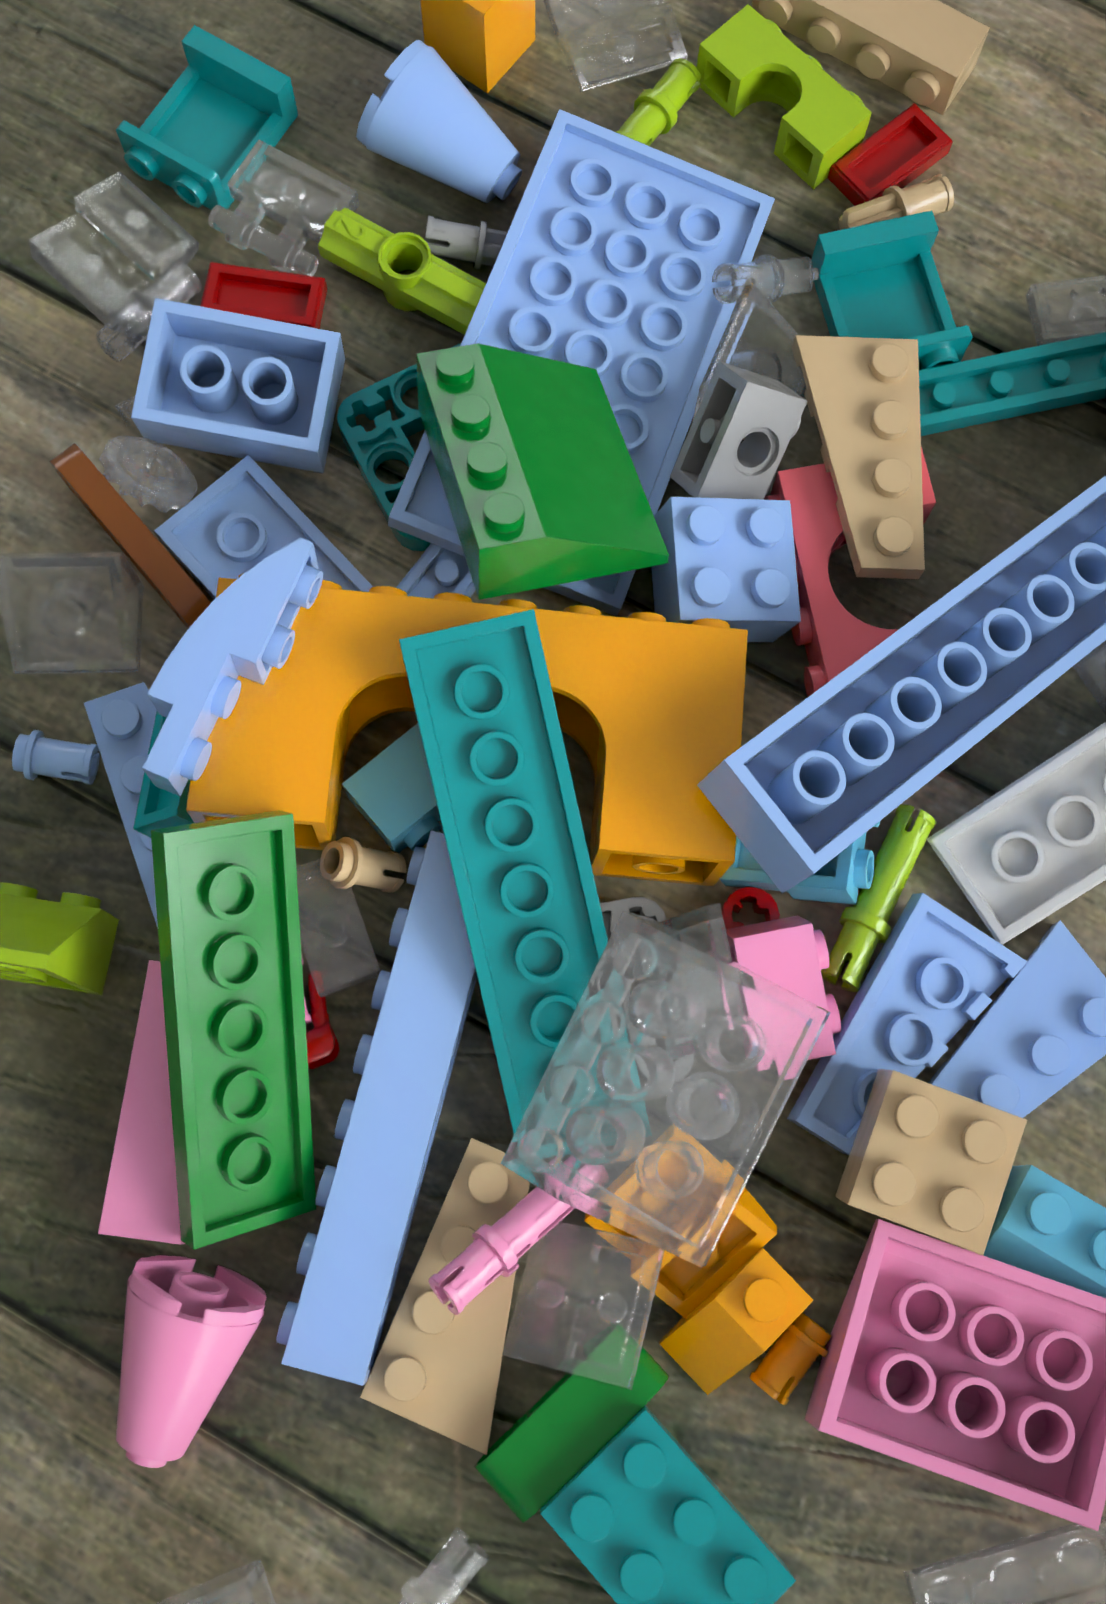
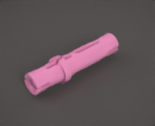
(497, 1249)

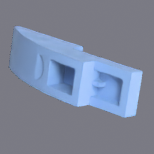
(235, 636)

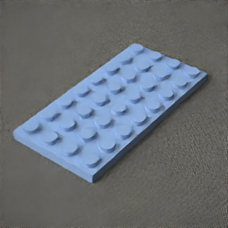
(614, 277)

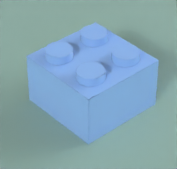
(728, 564)

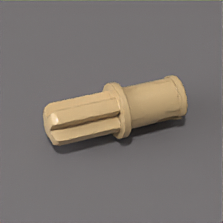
(928, 195)

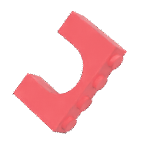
(826, 628)

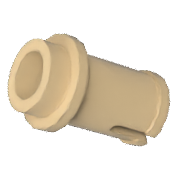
(350, 864)

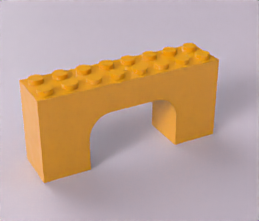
(636, 692)

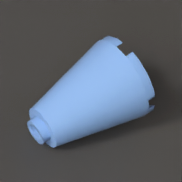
(438, 128)

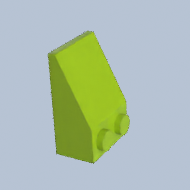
(55, 942)

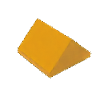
(479, 36)

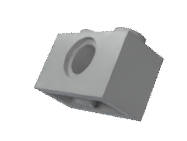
(734, 408)

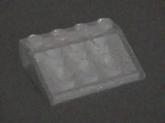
(664, 1088)

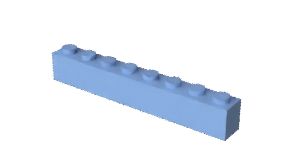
(385, 1131)

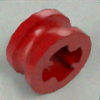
(761, 903)

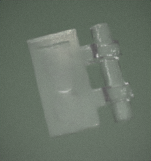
(288, 193)

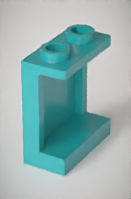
(210, 121)
(886, 285)

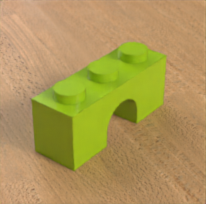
(754, 63)

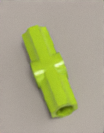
(379, 257)

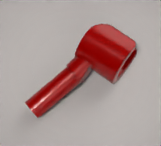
(321, 1040)

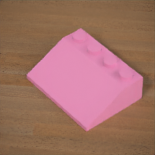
(970, 1373)

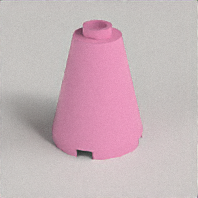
(178, 1352)

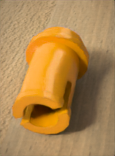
(790, 1358)

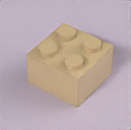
(931, 1160)

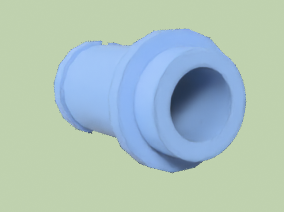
(55, 758)

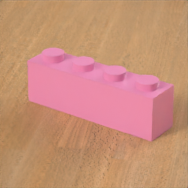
(142, 1173)

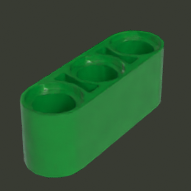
(563, 1435)

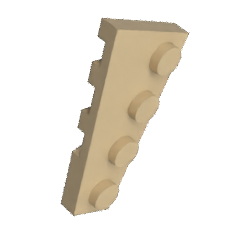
(871, 442)
(443, 1364)

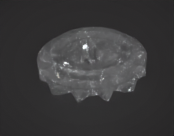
(168, 478)

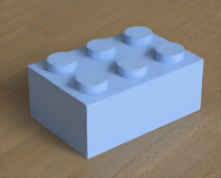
(239, 385)

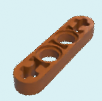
(130, 534)

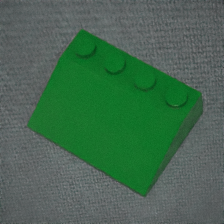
(533, 469)

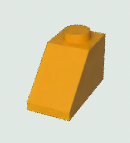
(736, 1322)

